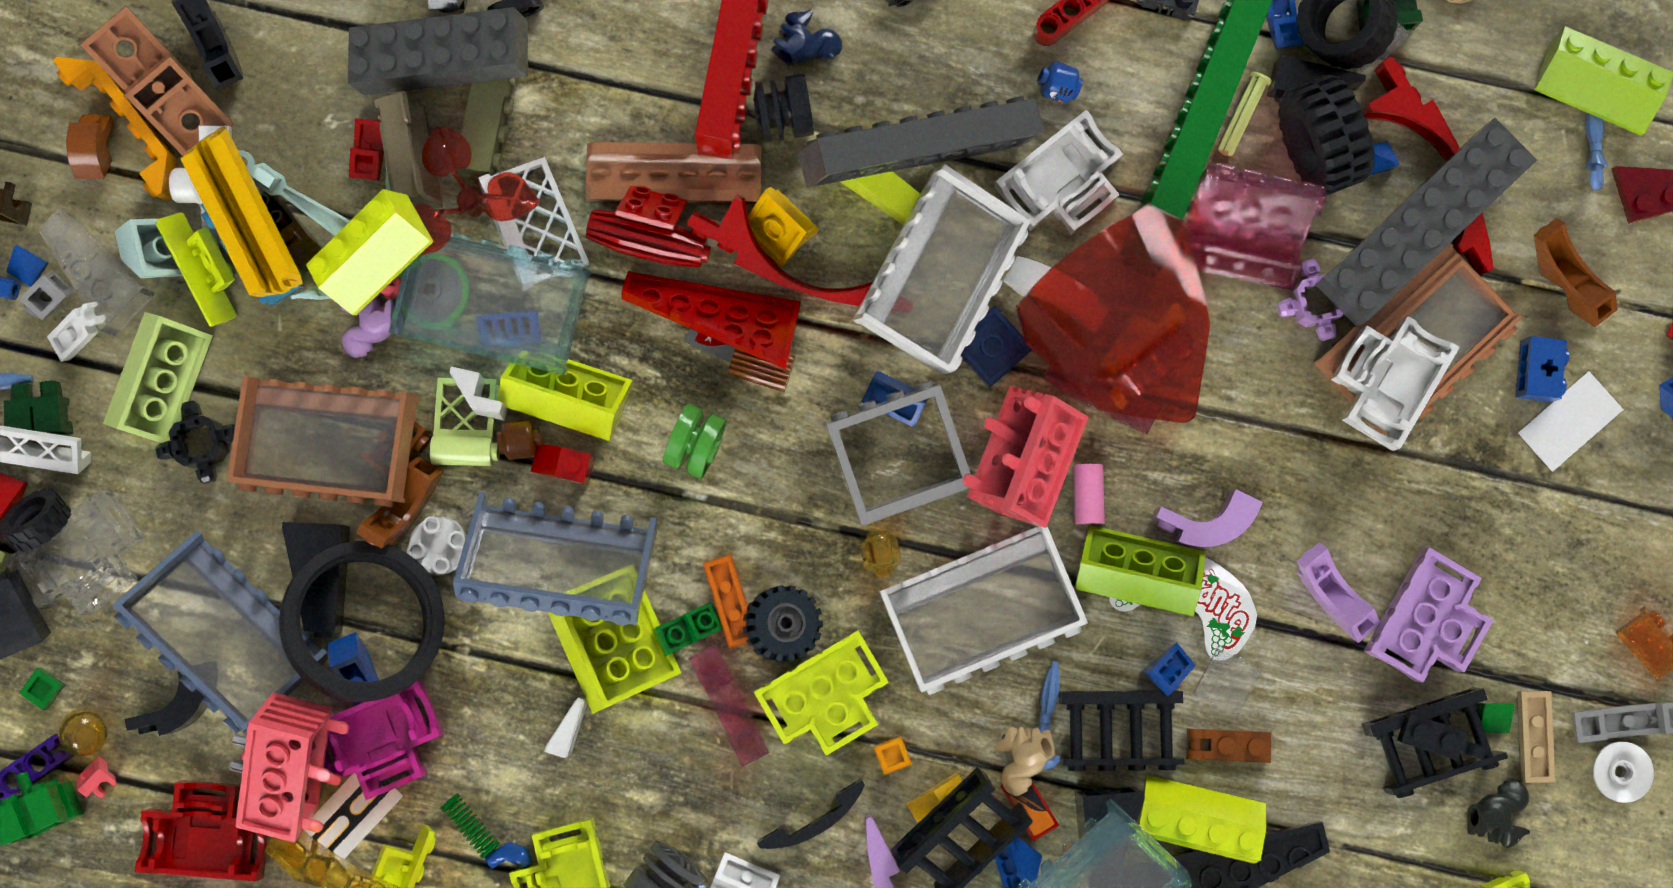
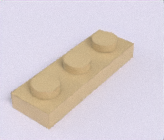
(1536, 736)

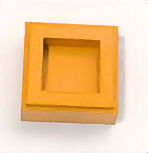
(892, 755)

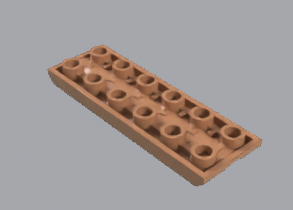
(672, 169)

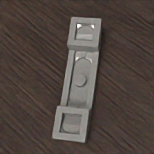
(1623, 721)

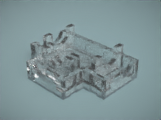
(82, 557)

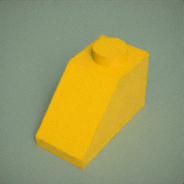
(925, 802)

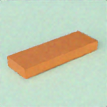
(728, 598)

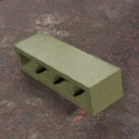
(485, 124)

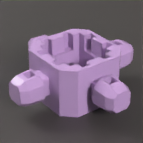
(1297, 304)

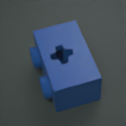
(1534, 382)

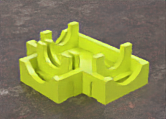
(825, 694)
(565, 862)

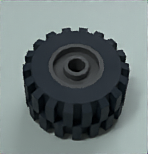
(782, 623)

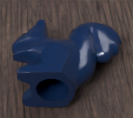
(801, 44)

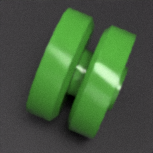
(691, 439)

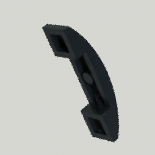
(781, 838)

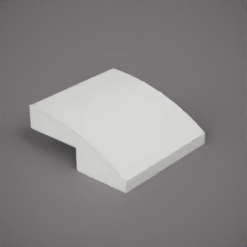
(741, 874)

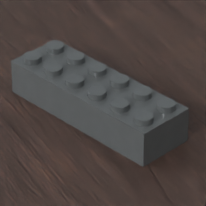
(438, 51)

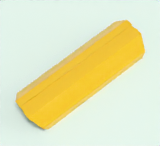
(240, 215)

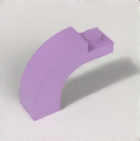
(1232, 520)
(1335, 595)

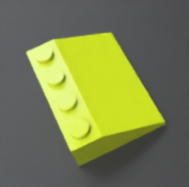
(614, 658)

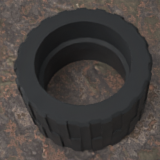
(1359, 50)

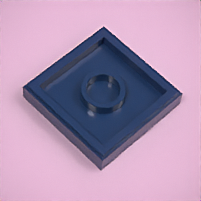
(995, 347)

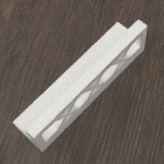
(43, 454)

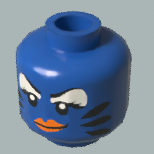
(1060, 82)

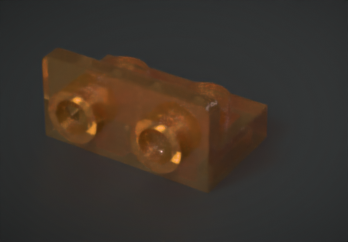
(1649, 641)

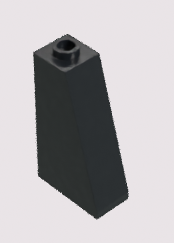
(325, 599)

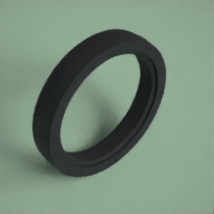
(338, 687)

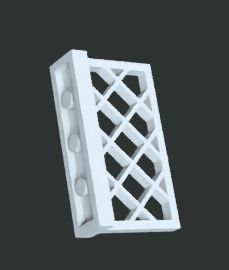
(508, 229)

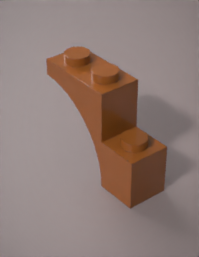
(1562, 265)

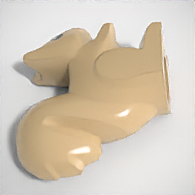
(1029, 756)

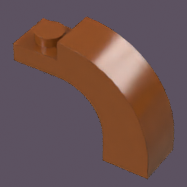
(391, 523)

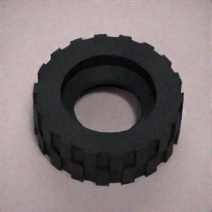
(34, 520)

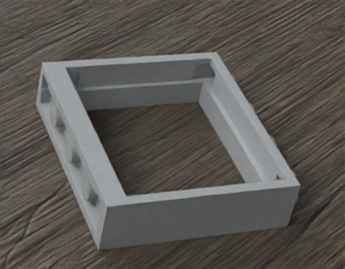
(914, 498)

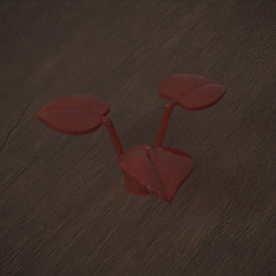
(506, 196)

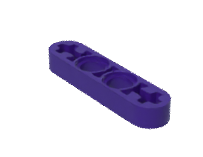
(23, 764)

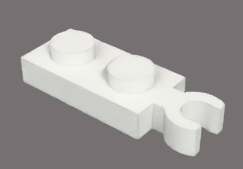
(75, 331)

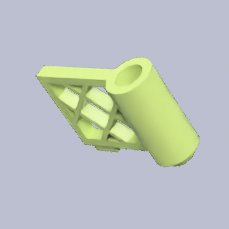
(462, 446)

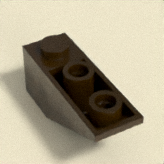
(296, 237)

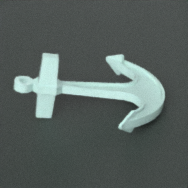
(276, 184)

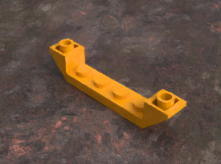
(85, 72)

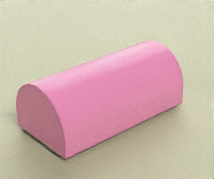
(1088, 494)

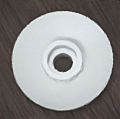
(1636, 772)

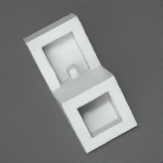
(471, 386)

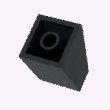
(1093, 804)

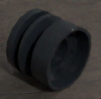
(784, 108)

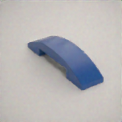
(1282, 24)

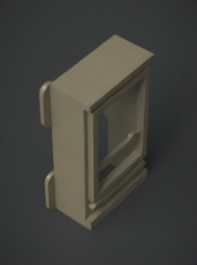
(403, 138)

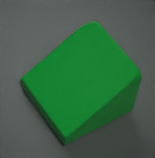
(1496, 717)

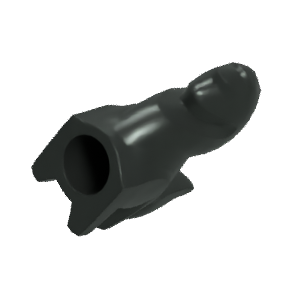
(1495, 812)

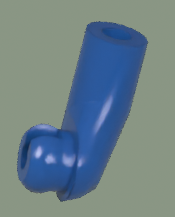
(509, 852)

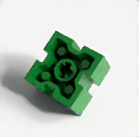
(36, 809)

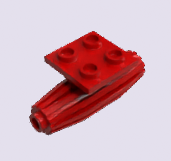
(648, 230)

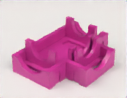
(383, 740)

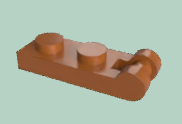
(1230, 745)

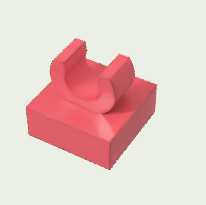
(92, 776)

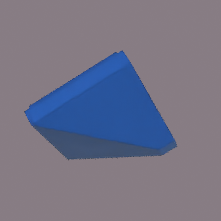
(1384, 158)
(25, 265)

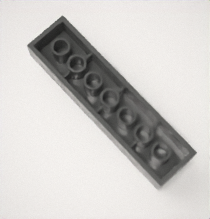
(919, 142)
(1426, 222)

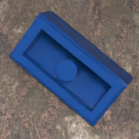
(883, 385)

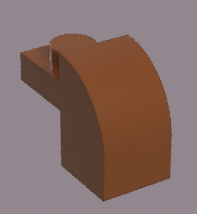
(88, 147)

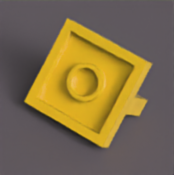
(780, 226)

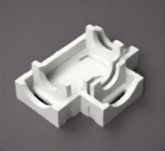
(1063, 176)
(1393, 379)

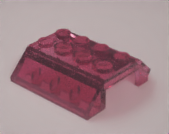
(1251, 224)

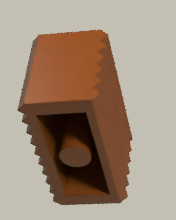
(760, 371)

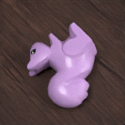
(372, 328)

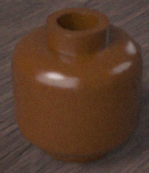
(518, 439)

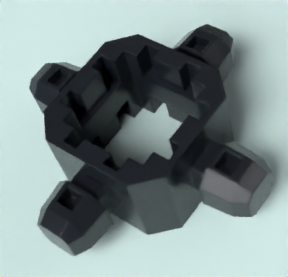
(178, 449)

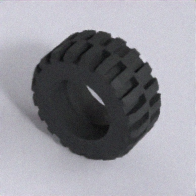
(1326, 133)

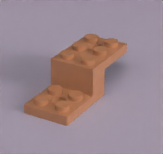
(153, 79)

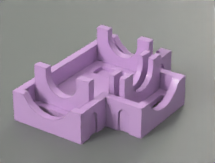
(1430, 619)

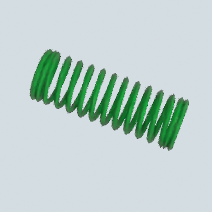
(449, 806)

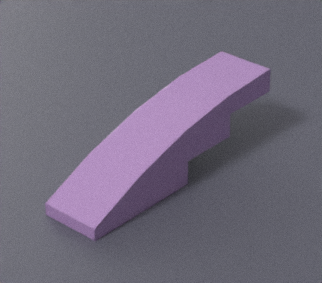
(880, 857)

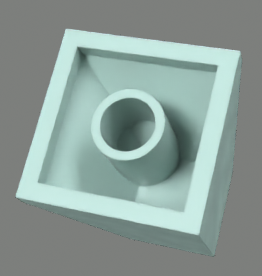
(145, 250)

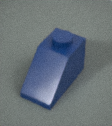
(351, 660)

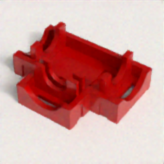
(200, 836)

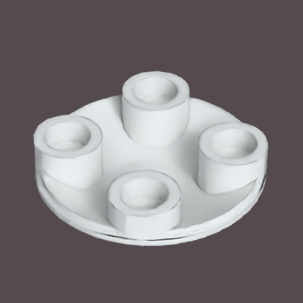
(437, 544)

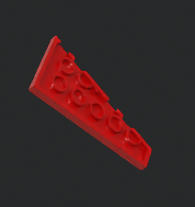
(738, 318)

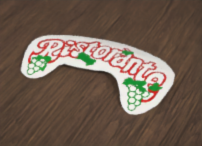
(1223, 607)

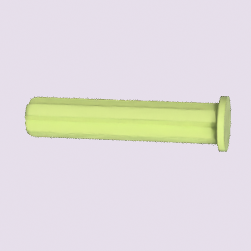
(1243, 113)

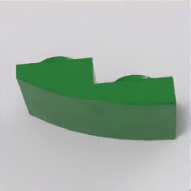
(687, 629)

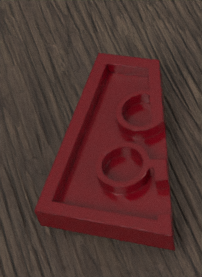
(1644, 191)

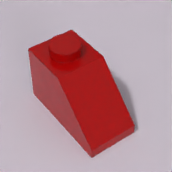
(563, 463)

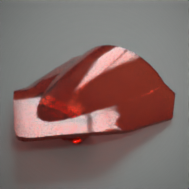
(1125, 318)

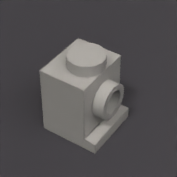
(34, 299)

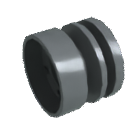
(668, 870)

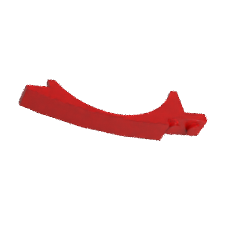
(1404, 107)
(737, 235)

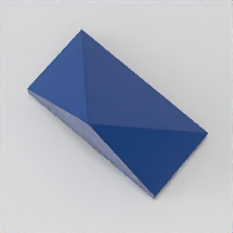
(1169, 669)
(1018, 863)

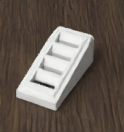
(565, 736)

